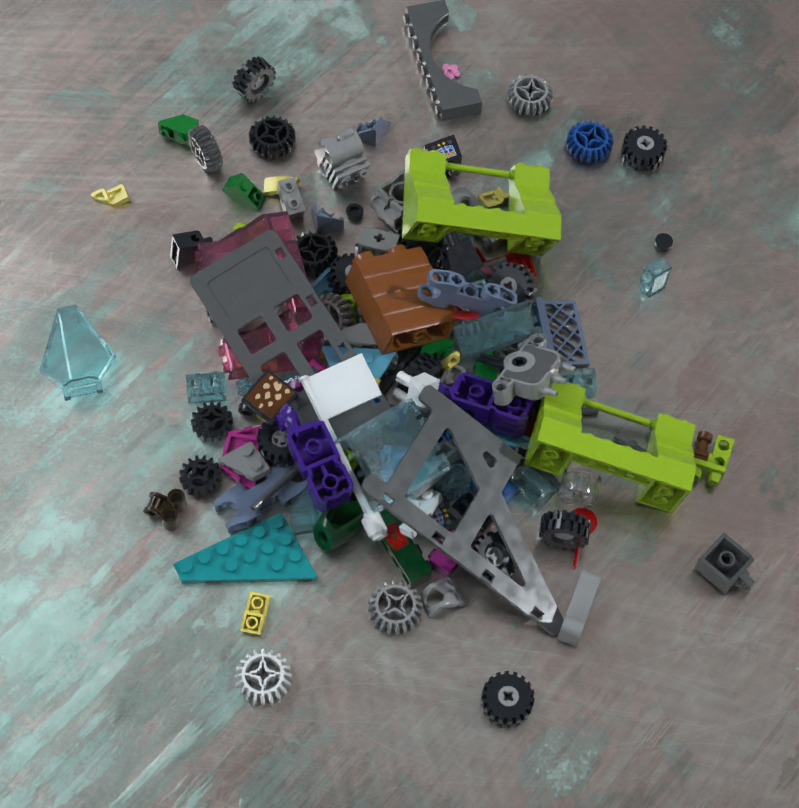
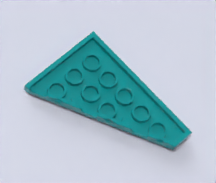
(255, 554)

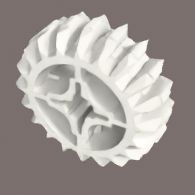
(255, 676)

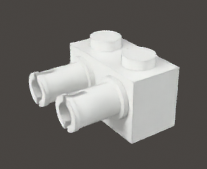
(415, 386)

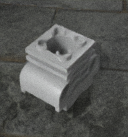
(342, 158)
(389, 201)

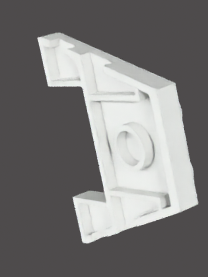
(426, 502)

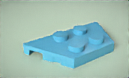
(375, 360)

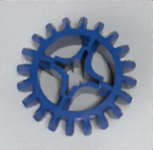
(589, 141)

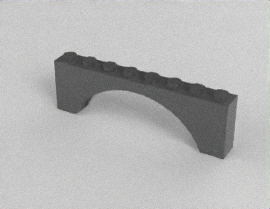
(450, 97)

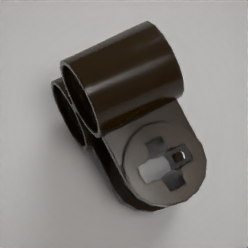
(163, 507)

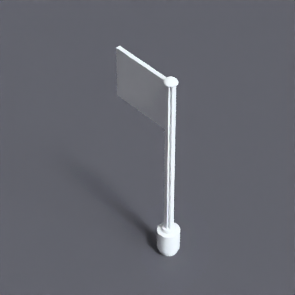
(334, 393)

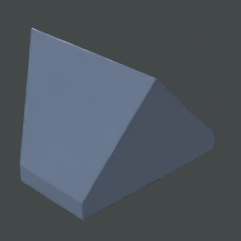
(372, 132)
(324, 222)

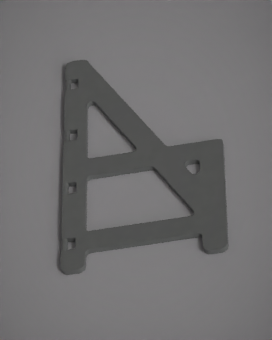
(471, 441)

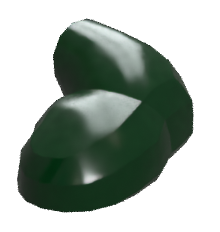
(338, 524)

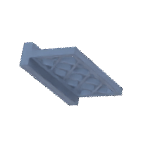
(539, 310)

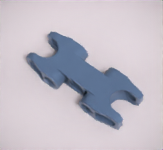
(457, 292)
(241, 499)

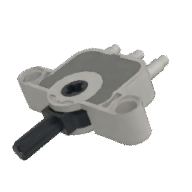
(527, 372)

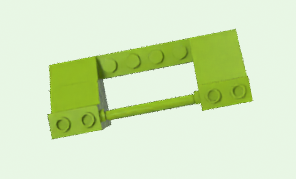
(430, 210)
(662, 472)

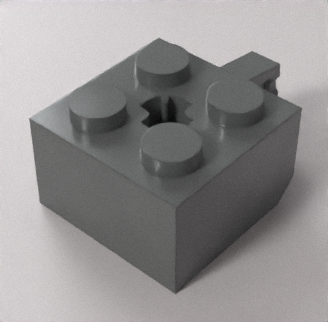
(733, 569)

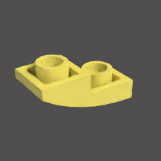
(255, 613)

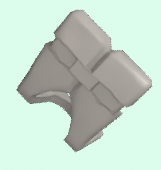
(452, 595)

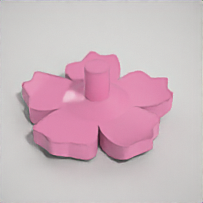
(451, 71)

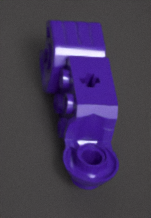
(476, 398)
(316, 460)

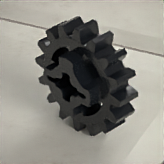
(221, 421)
(199, 478)

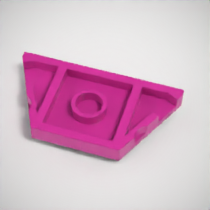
(235, 440)

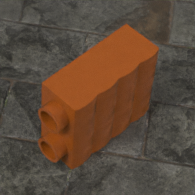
(389, 303)

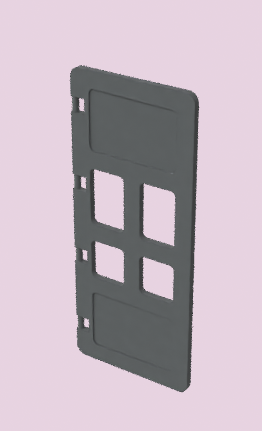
(250, 287)

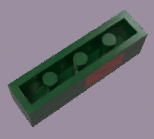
(404, 553)

